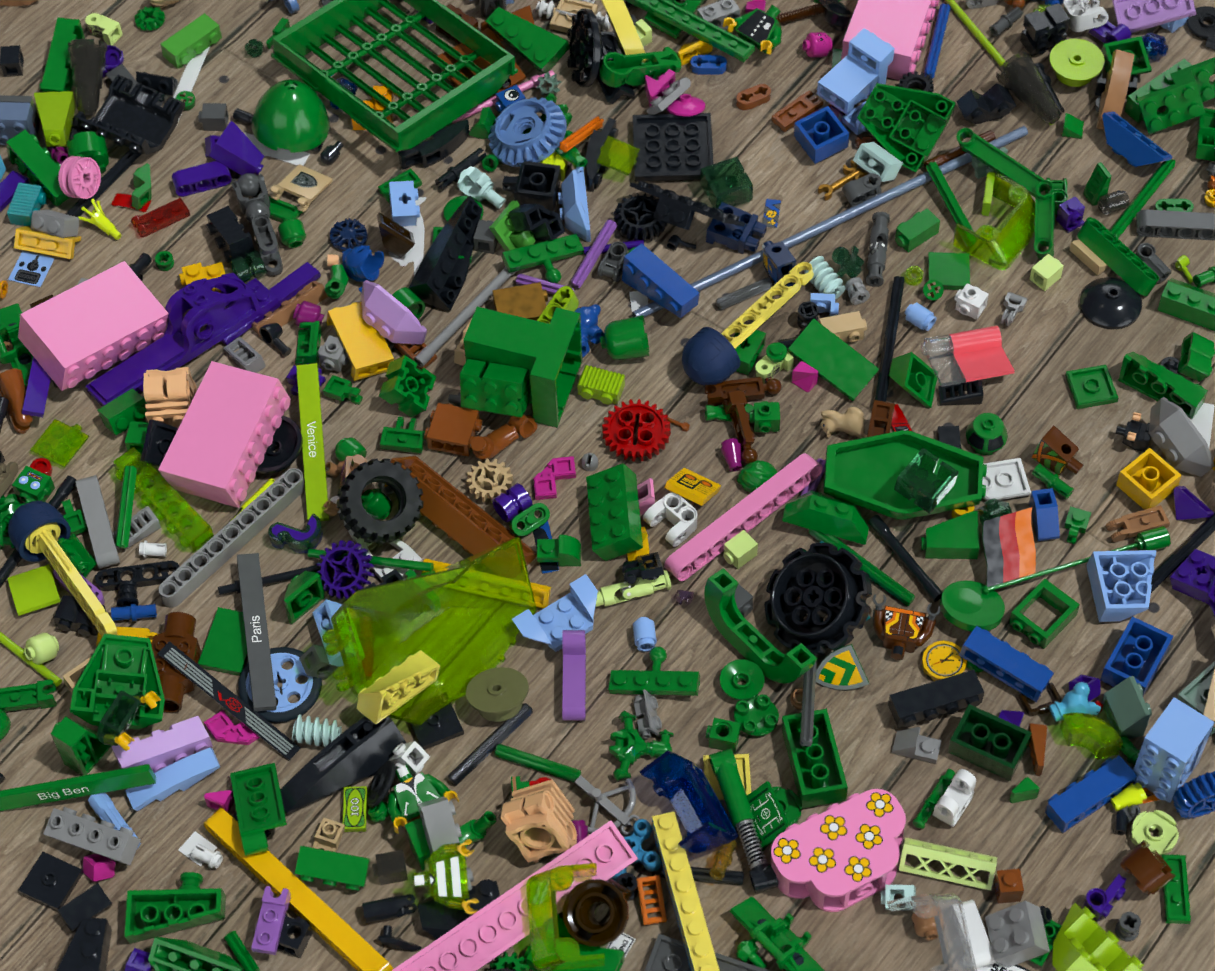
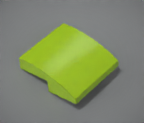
(34, 590)

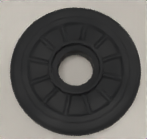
(1196, 24)
(381, 784)

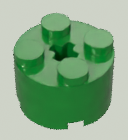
(89, 145)

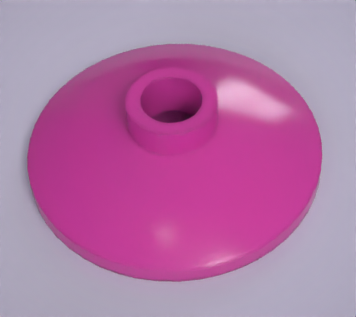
(686, 106)

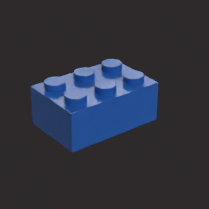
(1137, 654)

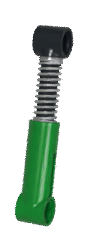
(742, 817)

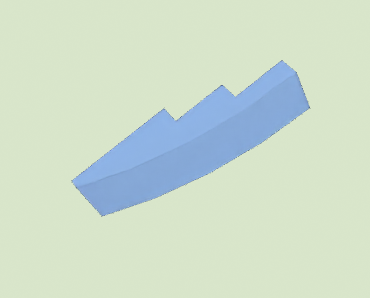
(174, 777)

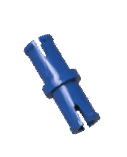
(133, 612)

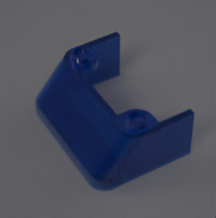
(693, 802)

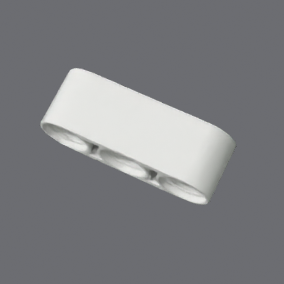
(979, 939)

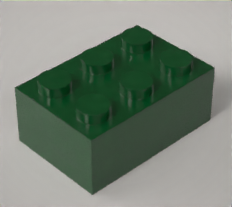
(989, 742)

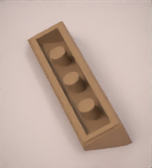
(313, 293)

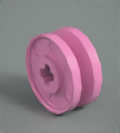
(79, 177)

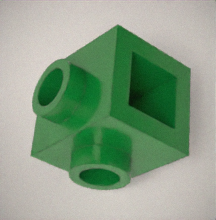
(766, 417)

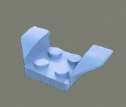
(570, 612)

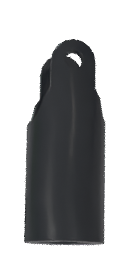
(388, 908)

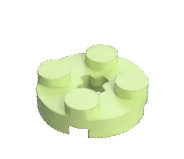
(1151, 821)

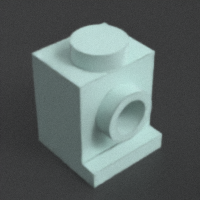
(892, 890)

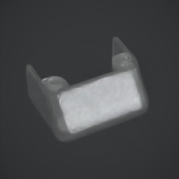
(950, 926)

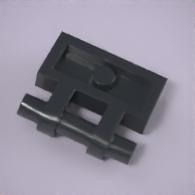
(645, 566)

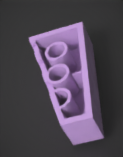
(165, 746)

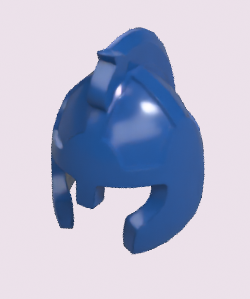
(361, 264)

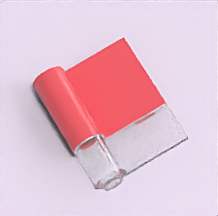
(967, 356)

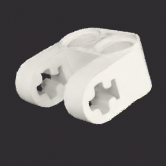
(1084, 15)
(676, 515)
(956, 798)

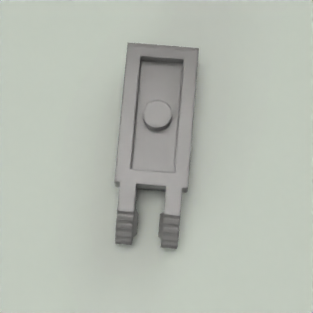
(669, 95)

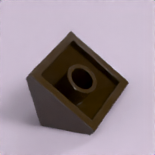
(394, 236)

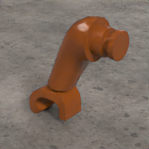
(496, 441)

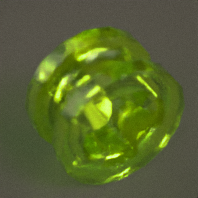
(914, 270)

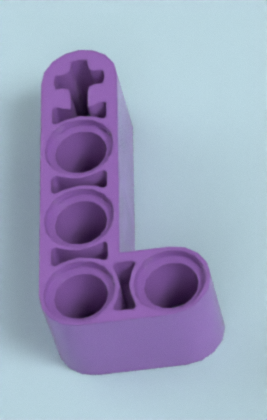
(574, 675)

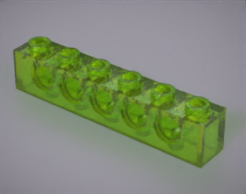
(199, 531)

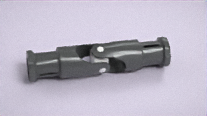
(877, 249)

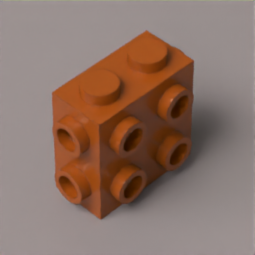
(452, 429)

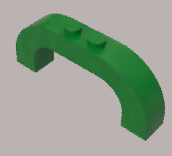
(744, 637)

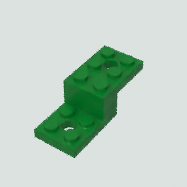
(1182, 99)

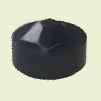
(1171, 364)

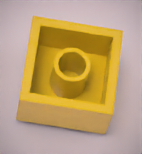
(1148, 479)

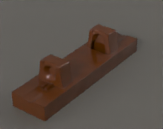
(880, 418)

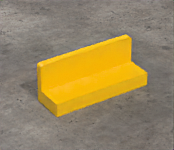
(44, 243)

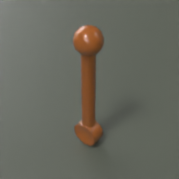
(684, 426)

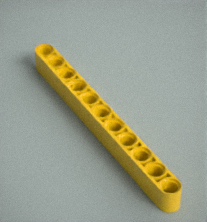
(302, 901)

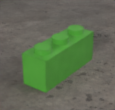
(191, 41)

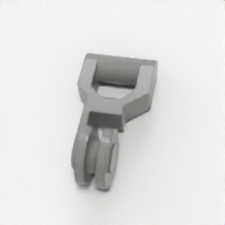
(1012, 309)

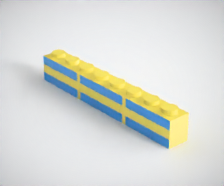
(683, 893)

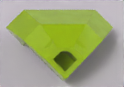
(1088, 947)

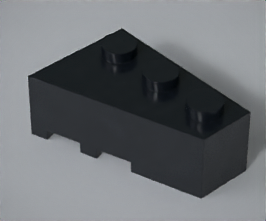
(229, 234)

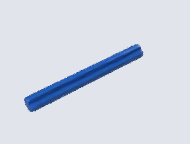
(937, 40)

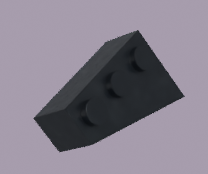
(88, 947)

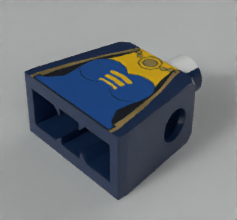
(777, 261)

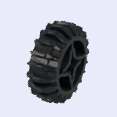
(628, 216)

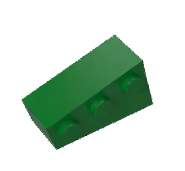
(78, 745)

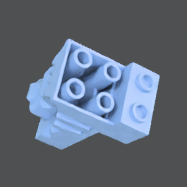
(857, 72)

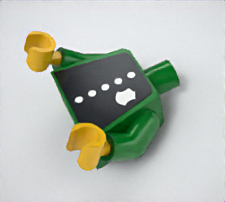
(758, 28)

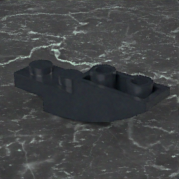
(439, 147)
(593, 169)

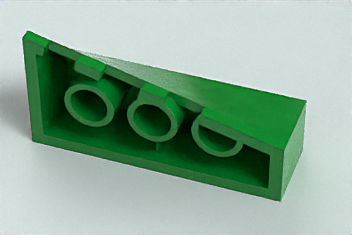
(1160, 382)

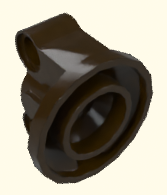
(580, 909)

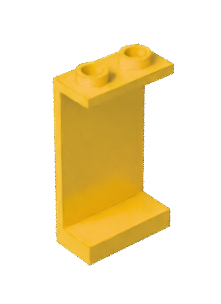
(362, 342)

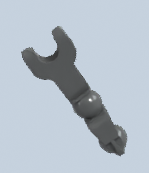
(258, 214)

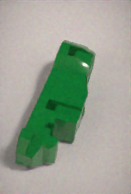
(631, 70)

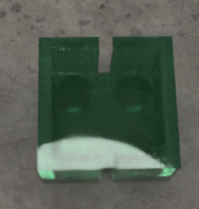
(726, 183)
(923, 484)

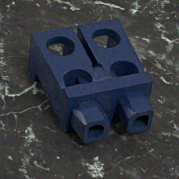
(736, 236)

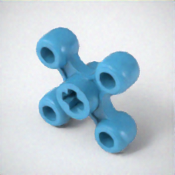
(635, 842)

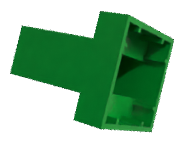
(547, 350)

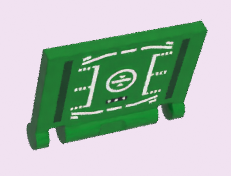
(768, 814)

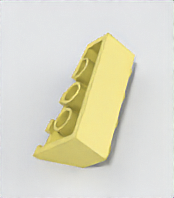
(397, 687)

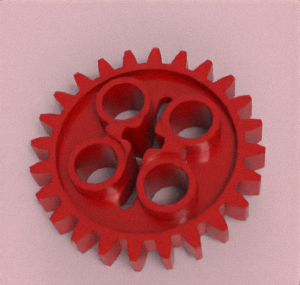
(616, 428)

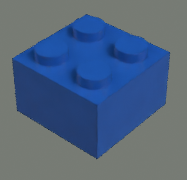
(821, 134)

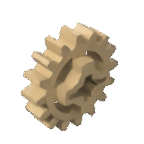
(490, 478)

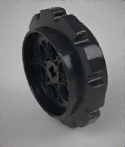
(818, 598)

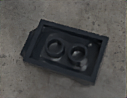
(440, 919)

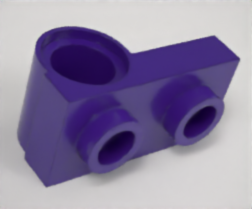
(1110, 33)
(1105, 898)

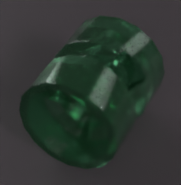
(249, 266)

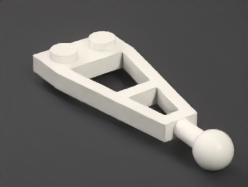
(405, 553)

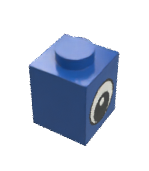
(508, 97)

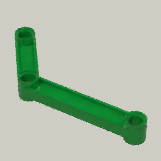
(1020, 174)

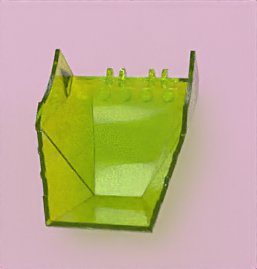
(450, 614)

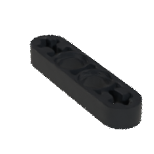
(137, 572)

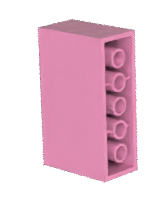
(897, 23)
(92, 325)
(225, 434)

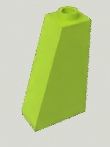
(55, 115)

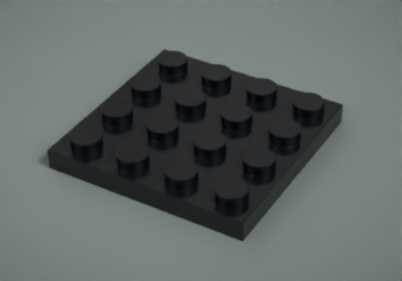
(672, 146)

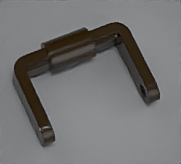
(1042, 709)

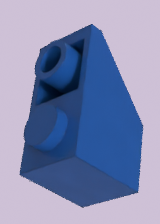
(1045, 514)

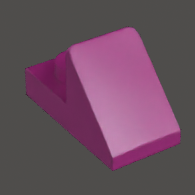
(655, 88)

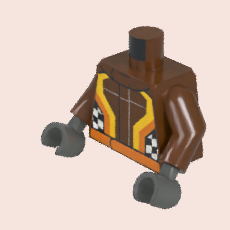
(902, 628)

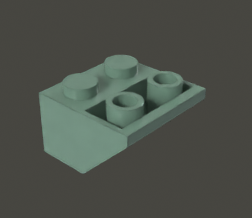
(1127, 708)

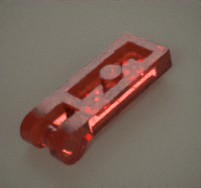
(160, 217)

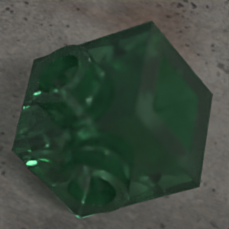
(992, 509)

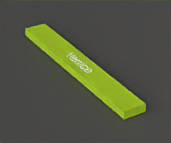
(313, 440)

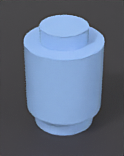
(920, 316)
(644, 634)

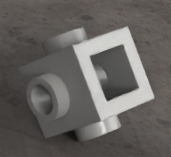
(332, 354)

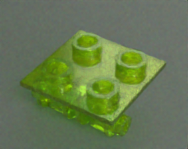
(60, 442)

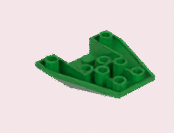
(906, 121)

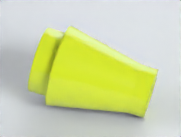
(1131, 795)

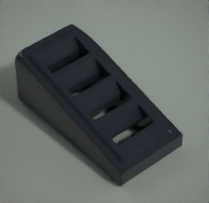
(969, 398)

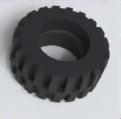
(403, 486)

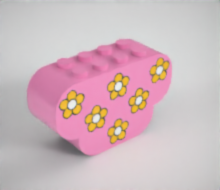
(842, 851)

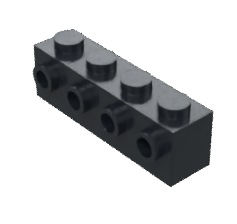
(935, 699)

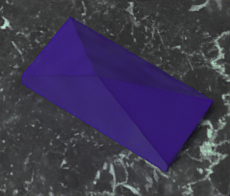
(1189, 506)

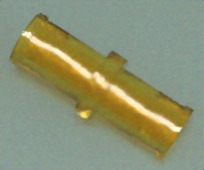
(722, 859)

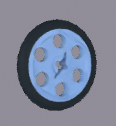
(284, 710)

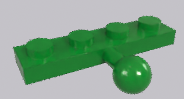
(545, 254)
(655, 681)

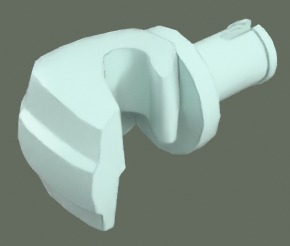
(479, 185)

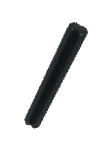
(703, 875)

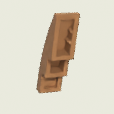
(1116, 85)

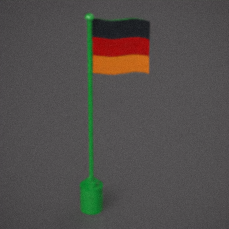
(1012, 550)

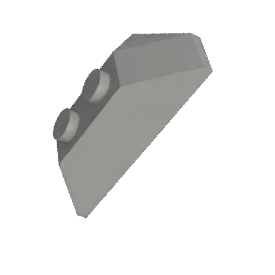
(1179, 438)

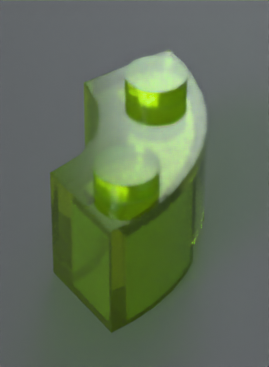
(1090, 733)

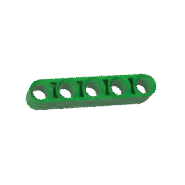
(1118, 256)

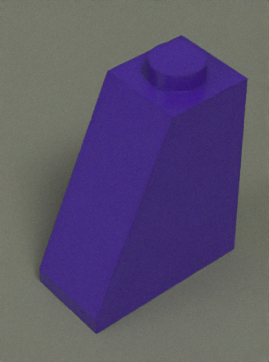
(237, 151)

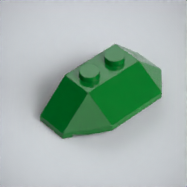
(827, 515)
(187, 956)

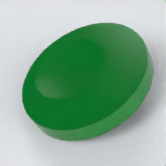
(968, 606)

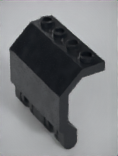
(135, 117)

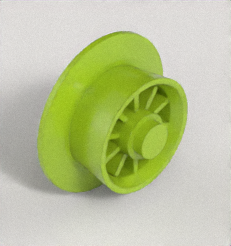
(1076, 61)

